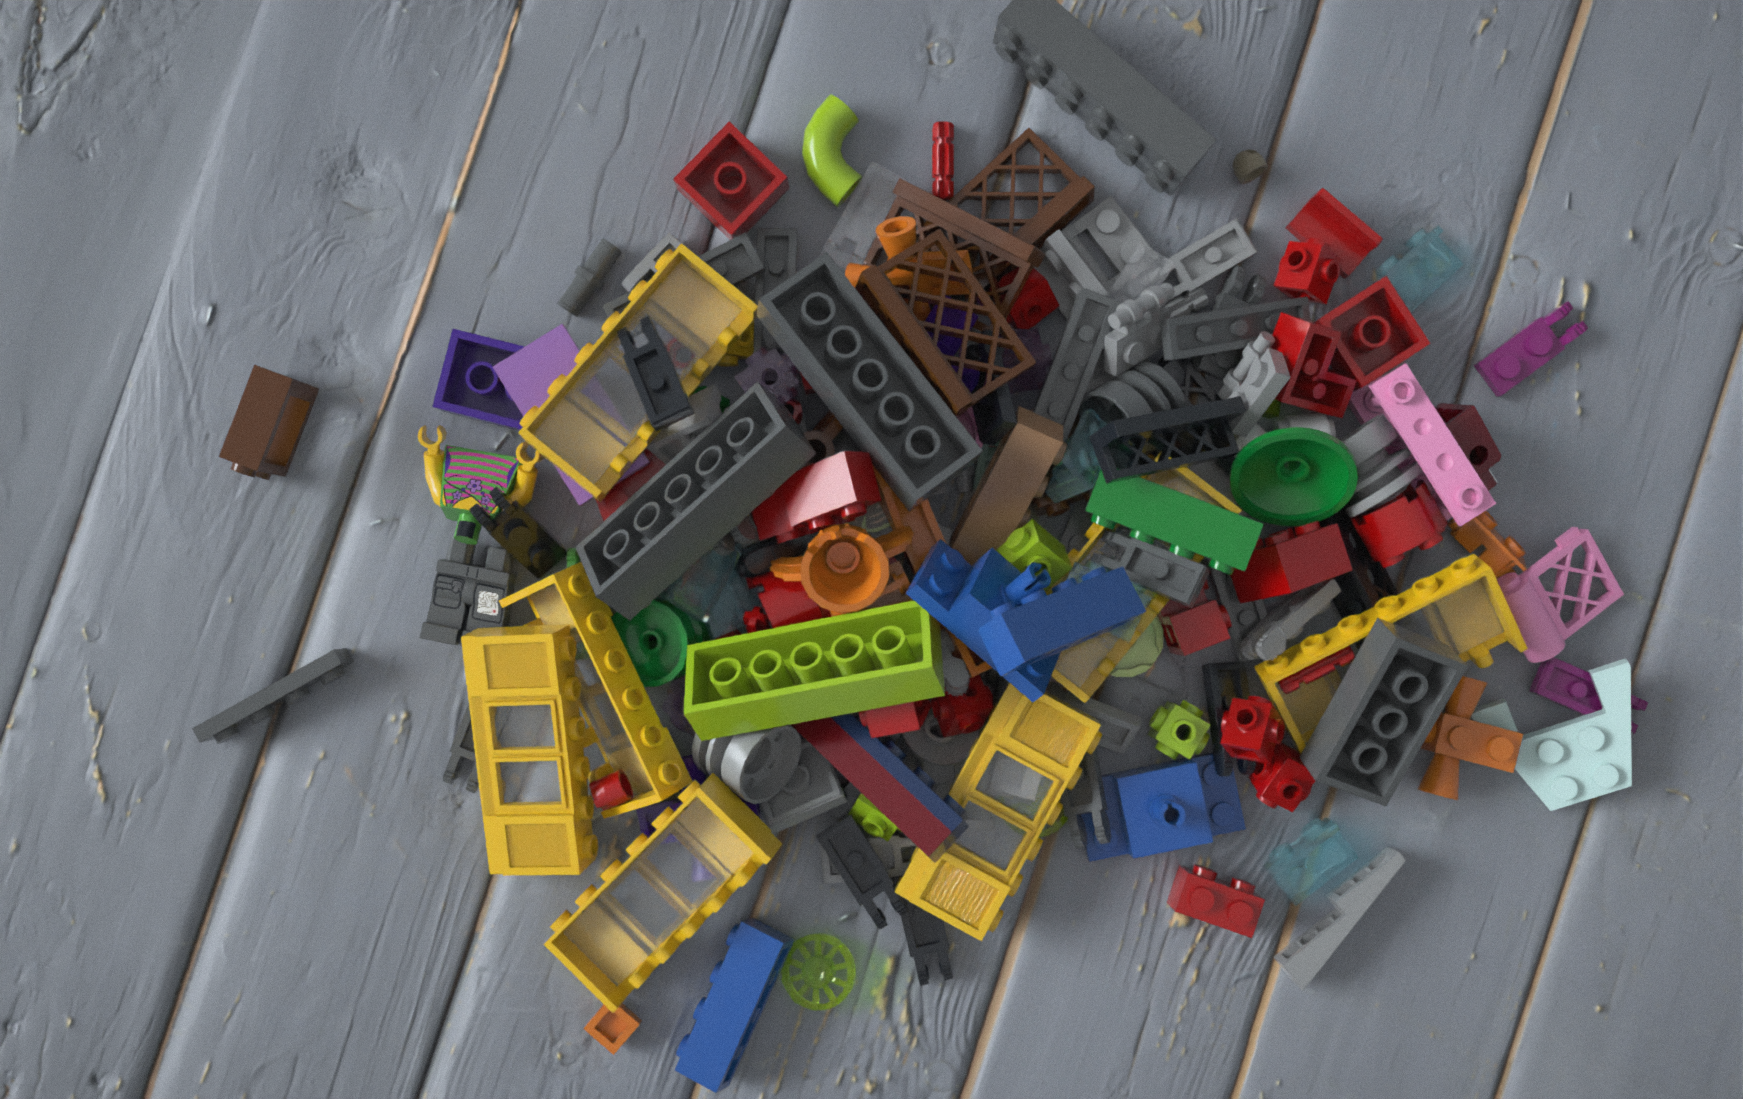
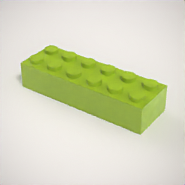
(813, 670)

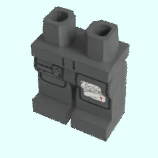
(468, 593)

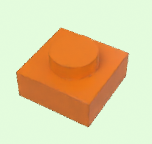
(612, 1028)

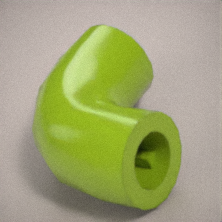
(823, 150)

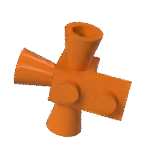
(896, 236)
(1460, 738)

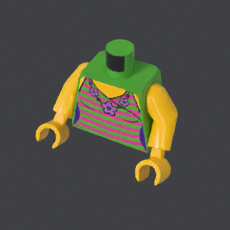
(466, 476)

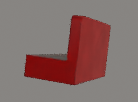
(1334, 223)

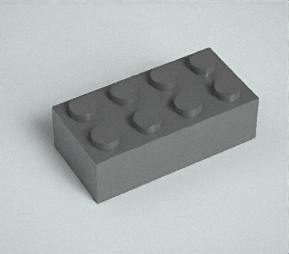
(1382, 712)

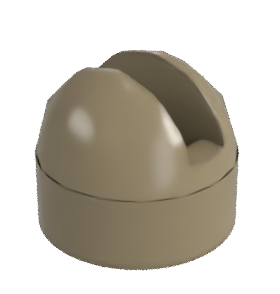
(1248, 166)

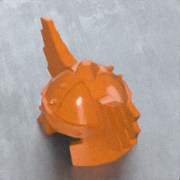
(844, 566)

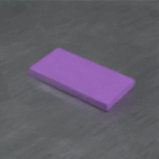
(532, 371)

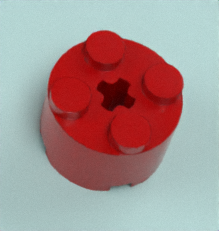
(1401, 525)
(786, 601)

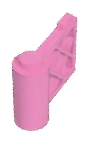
(1538, 615)

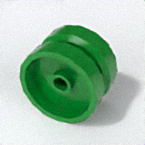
(659, 641)

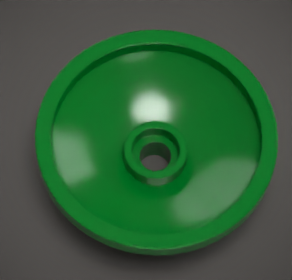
(1293, 476)

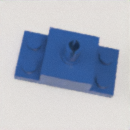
(964, 596)
(1166, 808)

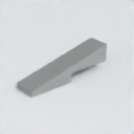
(1351, 899)

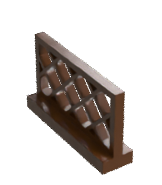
(1052, 217)
(975, 232)
(912, 333)

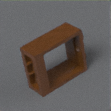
(268, 424)

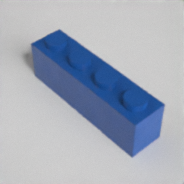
(1061, 619)
(733, 1004)

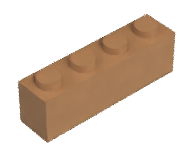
(1009, 485)

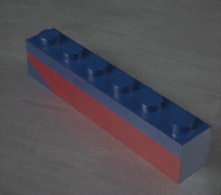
(887, 782)

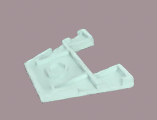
(1579, 755)

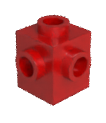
(1308, 270)
(1033, 302)
(965, 712)
(1252, 729)
(1283, 781)

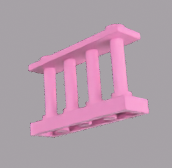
(1427, 437)

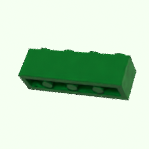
(1175, 518)

